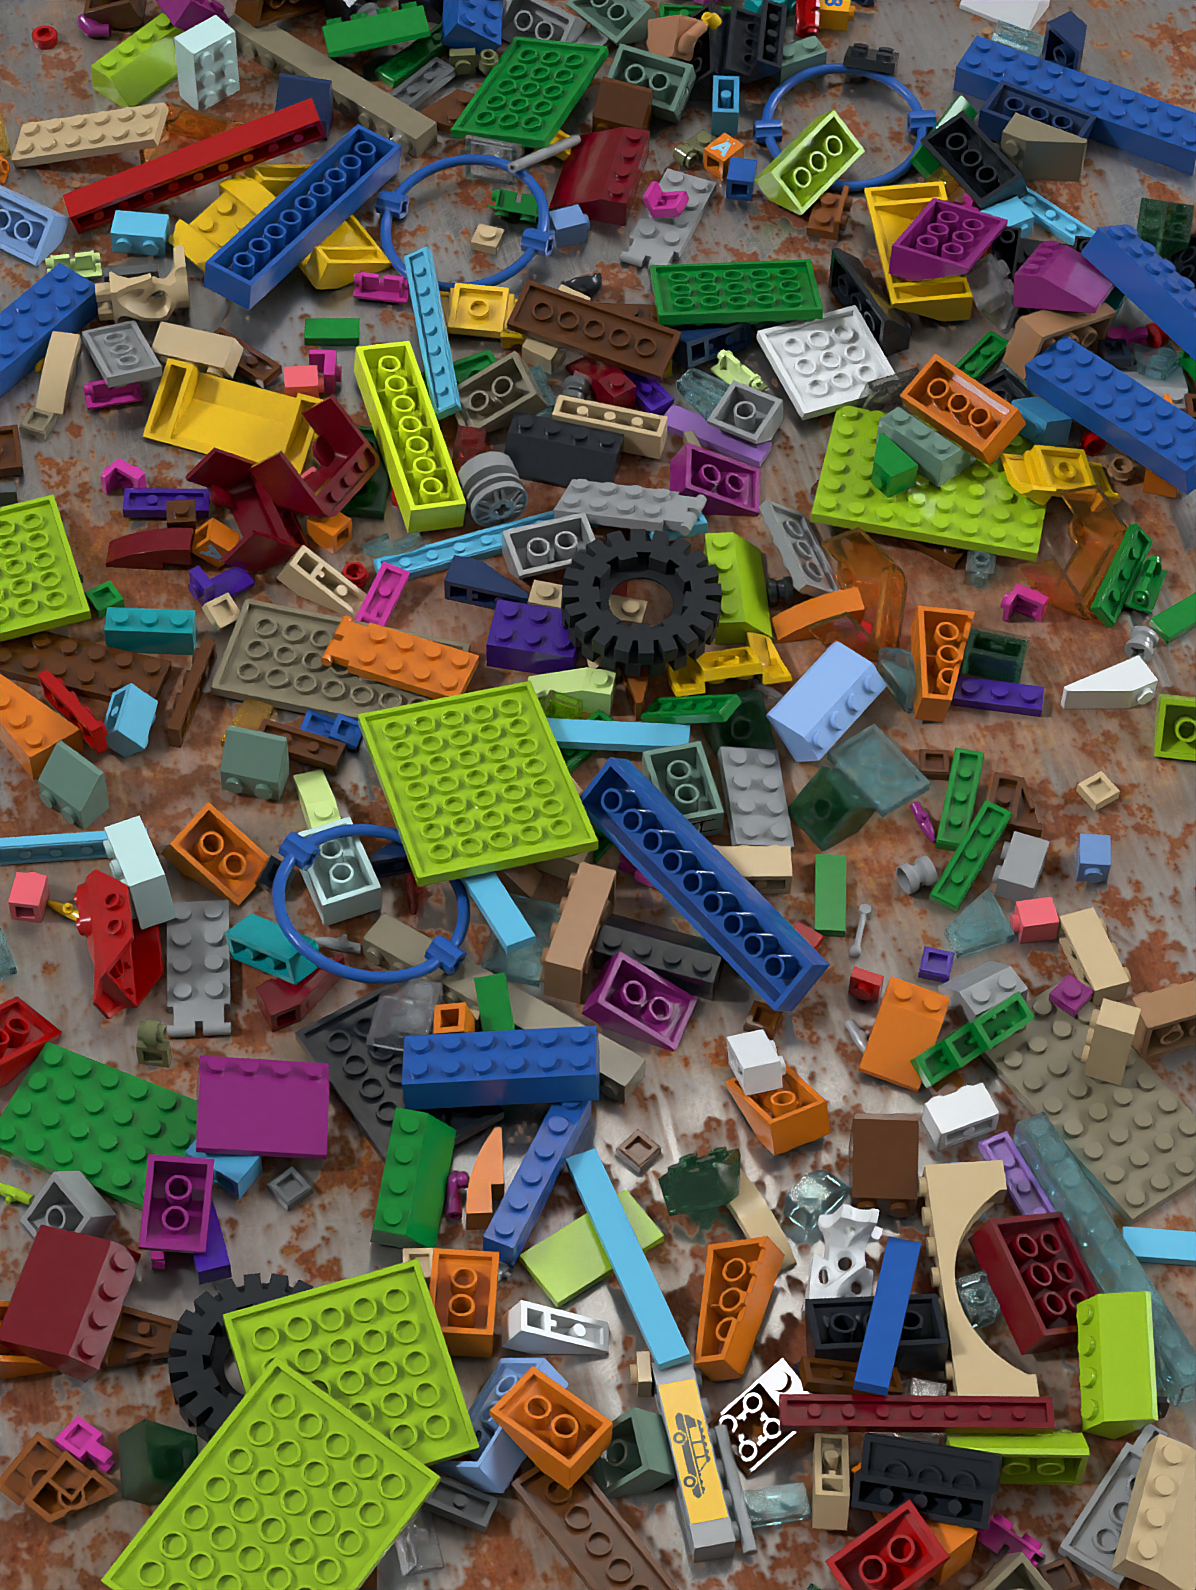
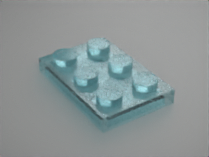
(879, 770)
(523, 964)

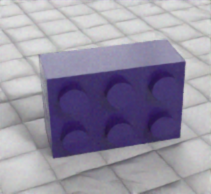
(529, 639)

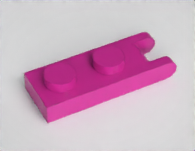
(383, 594)

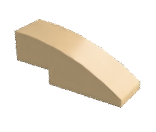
(59, 372)

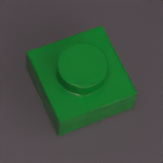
(102, 597)

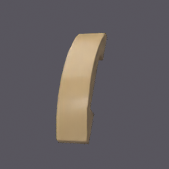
(758, 1220)

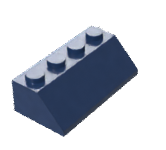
(1012, 99)

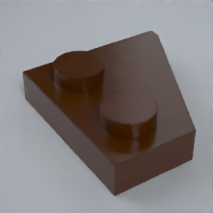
(448, 109)
(1012, 794)
(138, 1338)

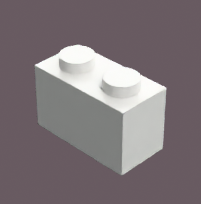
(755, 1062)
(960, 1115)

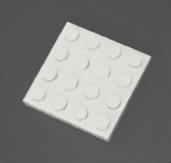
(824, 360)

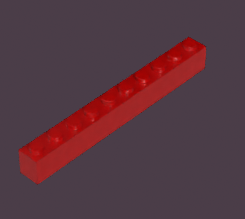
(195, 165)

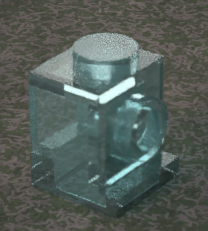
(979, 569)
(969, 1291)

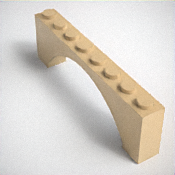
(954, 1201)

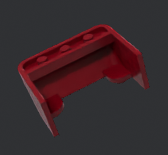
(345, 466)
(268, 531)

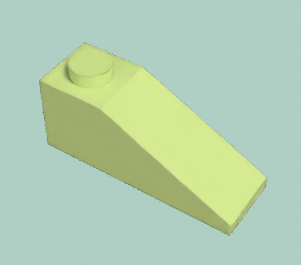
(588, 684)
(316, 798)

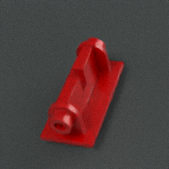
(807, 18)

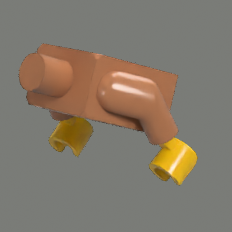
(678, 34)

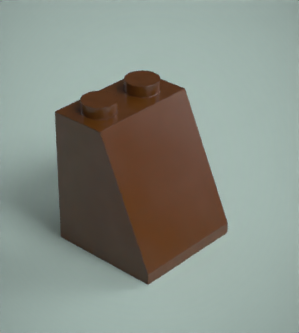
(884, 1163)

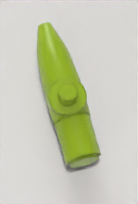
(15, 1194)

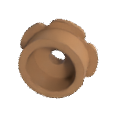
(1121, 469)

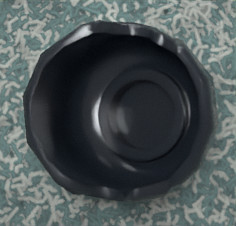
(587, 285)

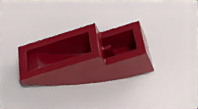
(151, 549)

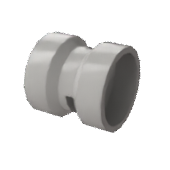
(917, 874)

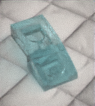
(385, 547)

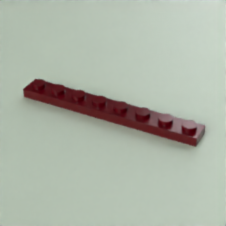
(916, 1414)

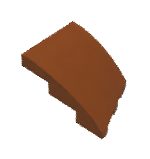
(51, 1482)

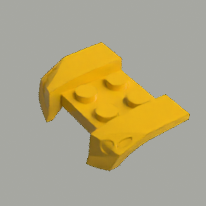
(238, 204)
(480, 312)
(1052, 469)
(756, 658)

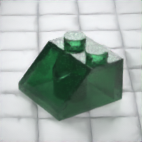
(745, 727)
(830, 808)
(153, 1460)

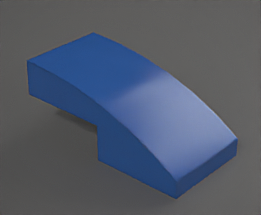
(340, 729)

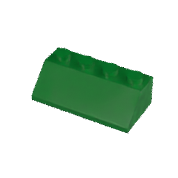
(375, 31)
(413, 1181)

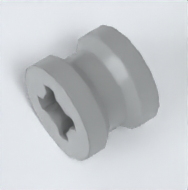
(1141, 643)

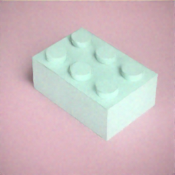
(207, 63)
(140, 870)
(341, 878)

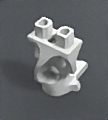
(847, 1236)

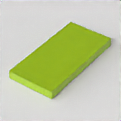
(575, 1258)

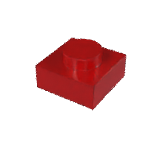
(865, 984)

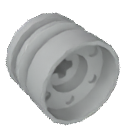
(492, 489)

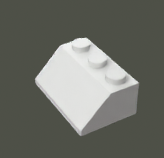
(1015, 12)

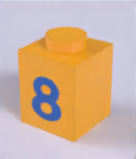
(835, 14)

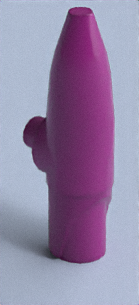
(923, 820)

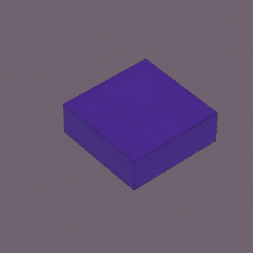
(936, 964)

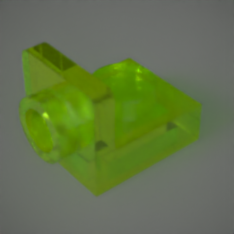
(562, 706)

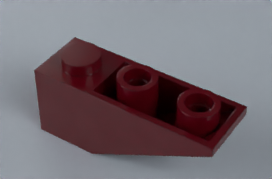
(290, 1003)

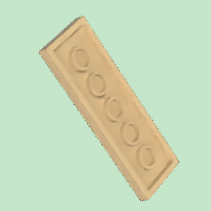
(90, 135)

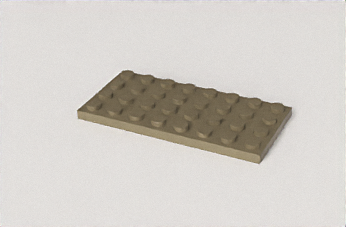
(278, 662)
(1125, 1138)

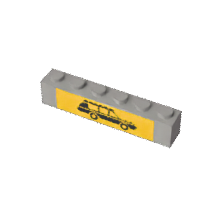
(697, 1471)

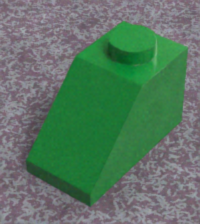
(892, 468)

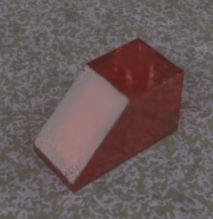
(468, 444)

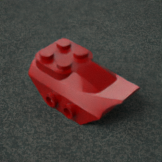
(123, 955)

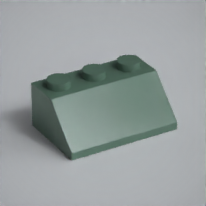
(616, 19)
(935, 454)

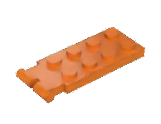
(400, 659)

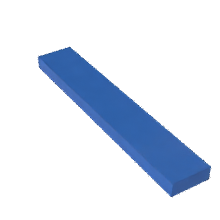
(887, 1316)

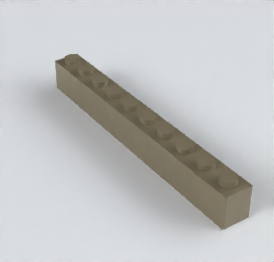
(350, 92)
(402, 947)

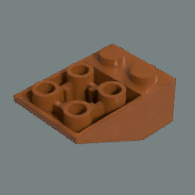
(755, 1421)

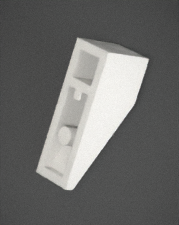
(1112, 688)
(553, 1331)

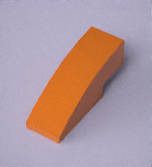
(794, 622)
(485, 1182)

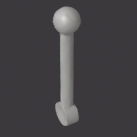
(864, 911)

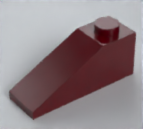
(607, 382)

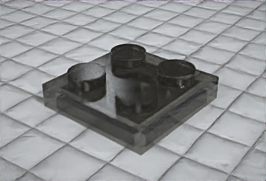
(886, 390)

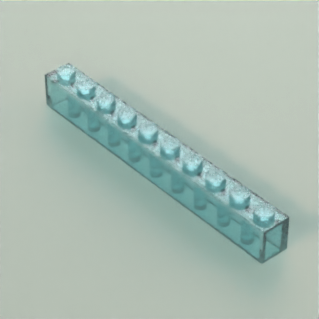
(1105, 1248)

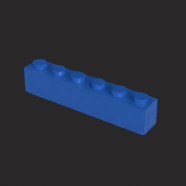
(535, 1179)

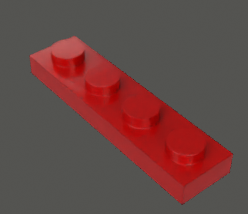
(69, 706)

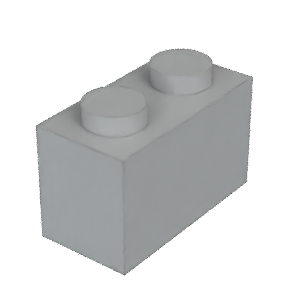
(1021, 867)

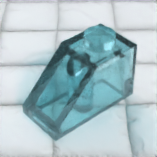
(812, 1197)

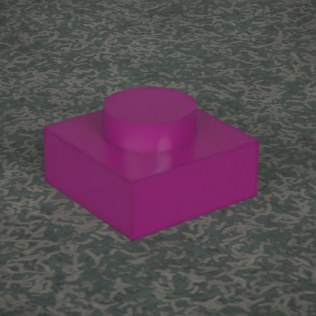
(1070, 995)

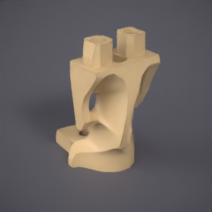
(132, 298)

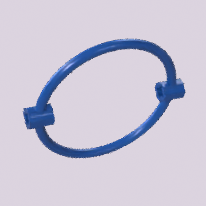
(918, 120)
(533, 241)
(303, 852)

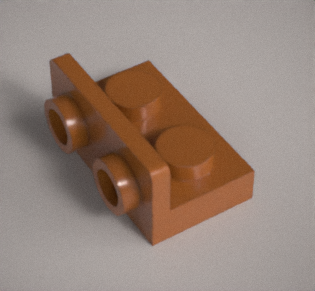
(829, 215)

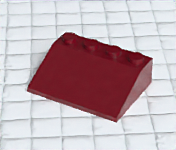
(603, 174)
(1035, 1277)
(68, 1300)

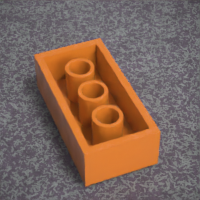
(963, 409)

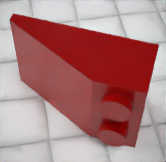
(21, 1037)
(890, 1555)

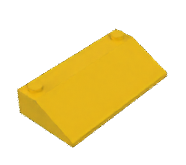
(891, 213)
(342, 252)
(211, 412)

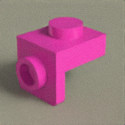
(664, 204)
(327, 364)
(122, 475)
(1026, 602)

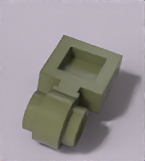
(466, 60)
(688, 154)
(151, 1044)

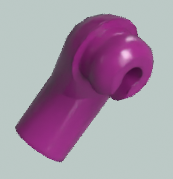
(92, 29)
(453, 1196)

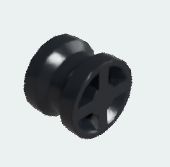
(780, 591)

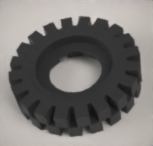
(605, 567)
(202, 1347)

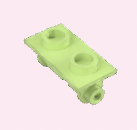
(85, 263)
(731, 369)

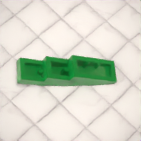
(972, 1039)

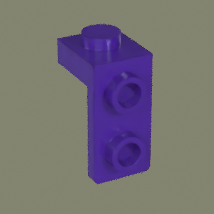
(232, 581)

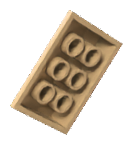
(1160, 1520)

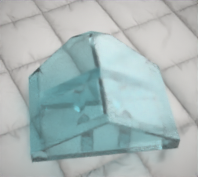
(898, 673)

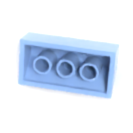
(29, 227)
(825, 702)
(498, 1453)

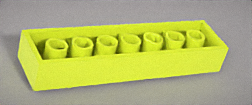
(409, 437)

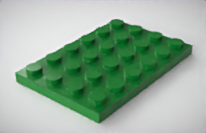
(530, 91)
(735, 292)
(94, 1122)

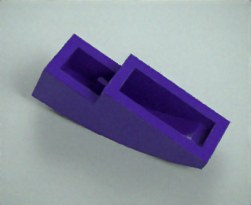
(215, 1263)

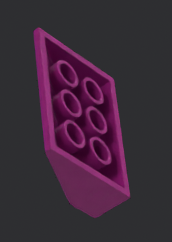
(943, 241)
(1060, 280)
(262, 1107)

